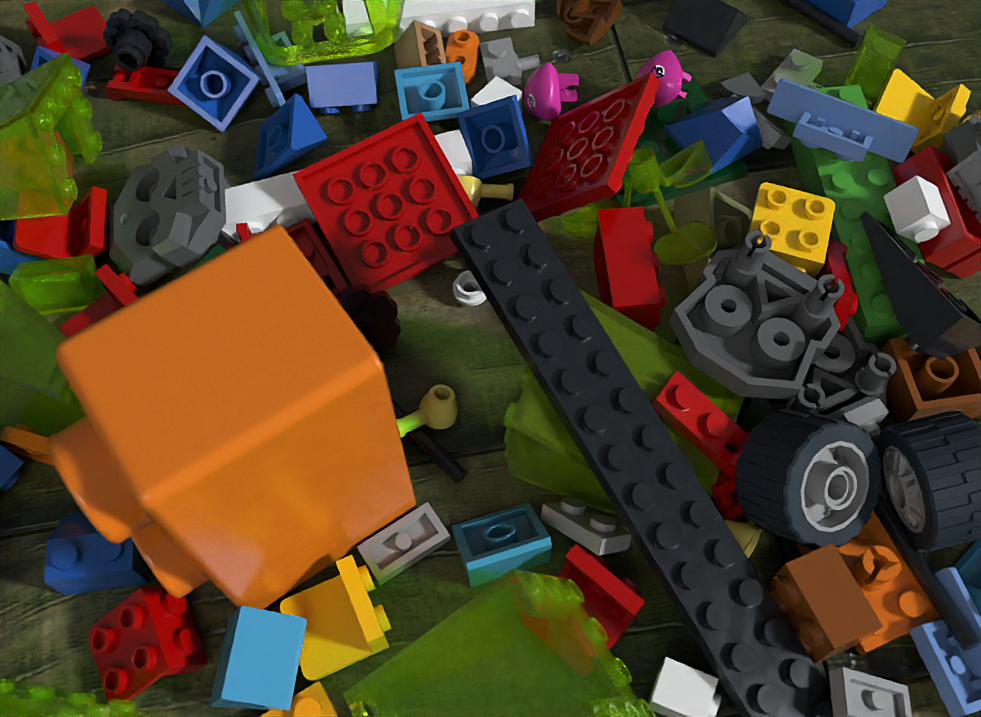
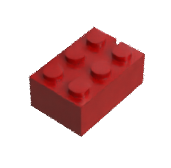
(959, 244)
(627, 266)

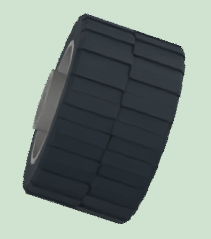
(808, 478)
(933, 478)

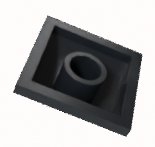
(705, 23)

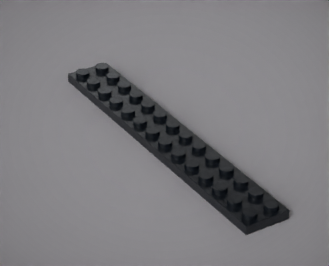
(641, 468)

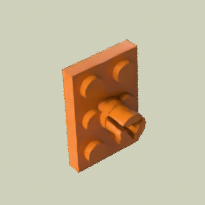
(885, 583)

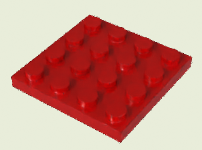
(588, 150)
(387, 204)

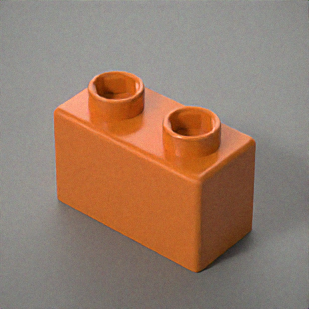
(233, 427)

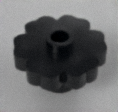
(137, 40)
(373, 315)

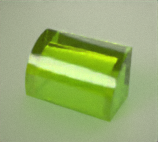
(874, 62)
(57, 284)

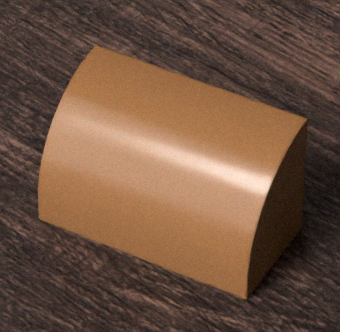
(419, 47)

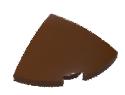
(587, 19)

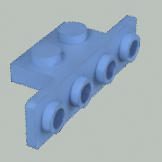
(277, 77)
(840, 125)
(952, 669)

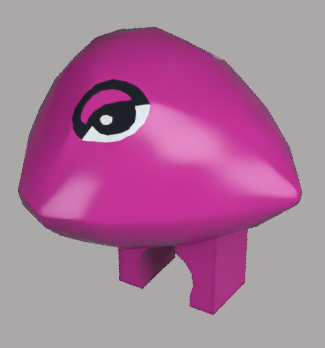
(669, 72)
(546, 90)

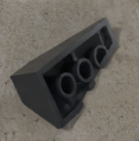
(930, 315)

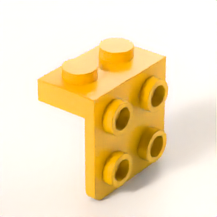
(914, 106)
(796, 225)
(340, 621)

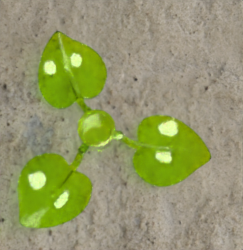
(645, 175)

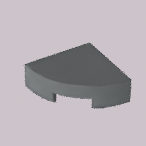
(743, 86)

